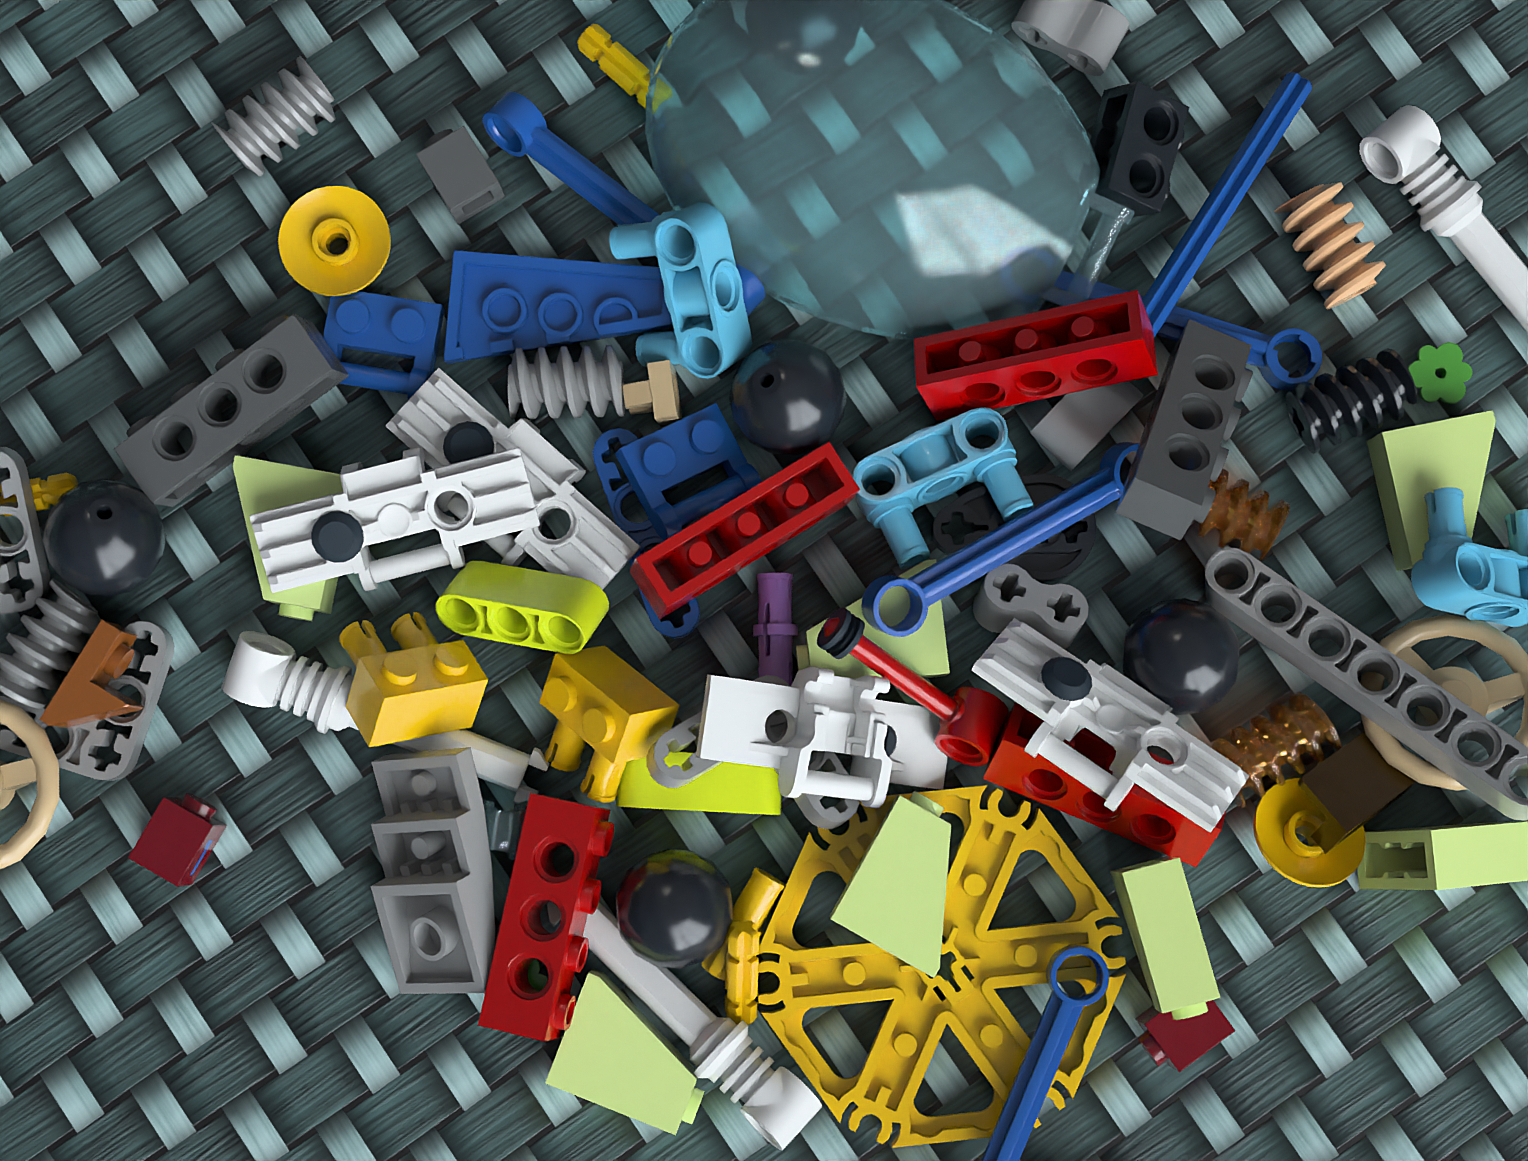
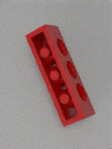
(1036, 355)
(743, 530)
(1139, 815)
(509, 998)

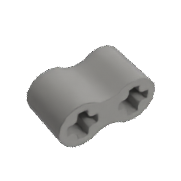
(1076, 30)
(1083, 420)
(1030, 603)

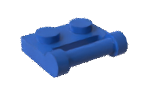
(388, 328)
(679, 455)

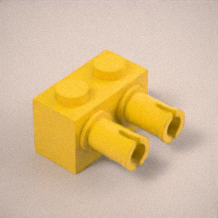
(410, 690)
(608, 707)

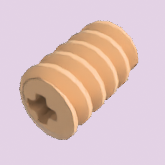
(1331, 243)

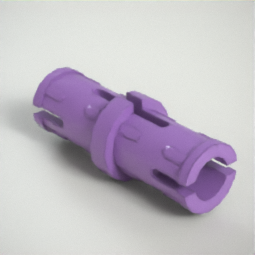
(775, 625)

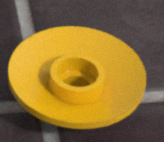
(319, 220)
(1290, 811)

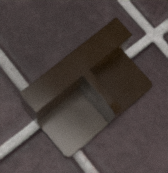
(1352, 789)

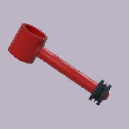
(967, 722)

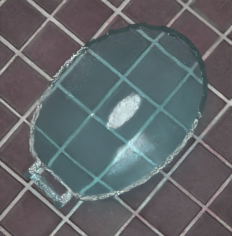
(879, 160)

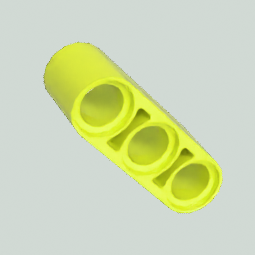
(522, 606)
(722, 789)

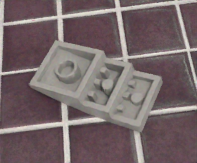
(436, 870)

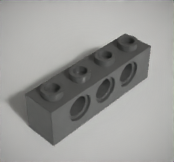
(307, 375)
(1186, 430)

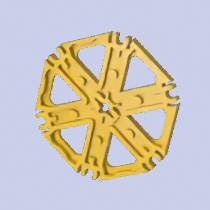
(916, 1013)

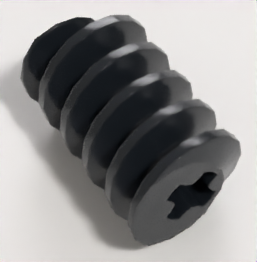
(1349, 397)

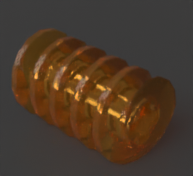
(1243, 517)
(1278, 742)

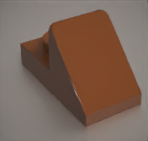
(85, 691)

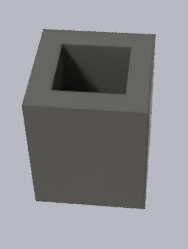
(460, 173)

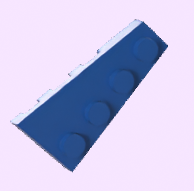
(546, 303)

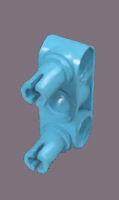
(699, 289)
(932, 467)
(1469, 576)

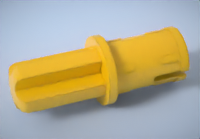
(752, 905)

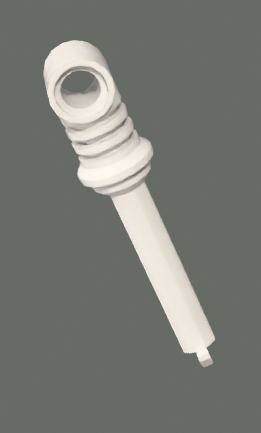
(1405, 152)
(267, 672)
(774, 1100)

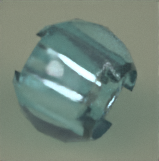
(504, 827)

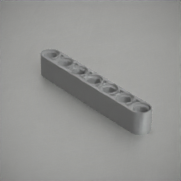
(1363, 655)

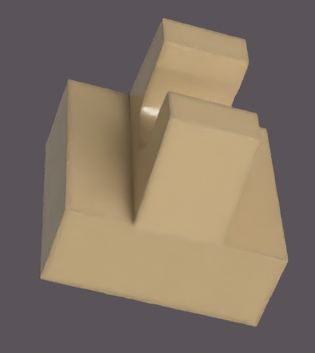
(656, 395)

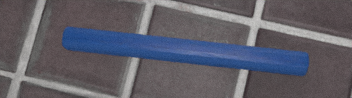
(1224, 198)

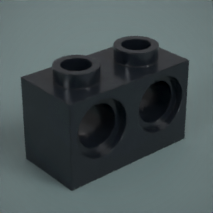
(1137, 145)

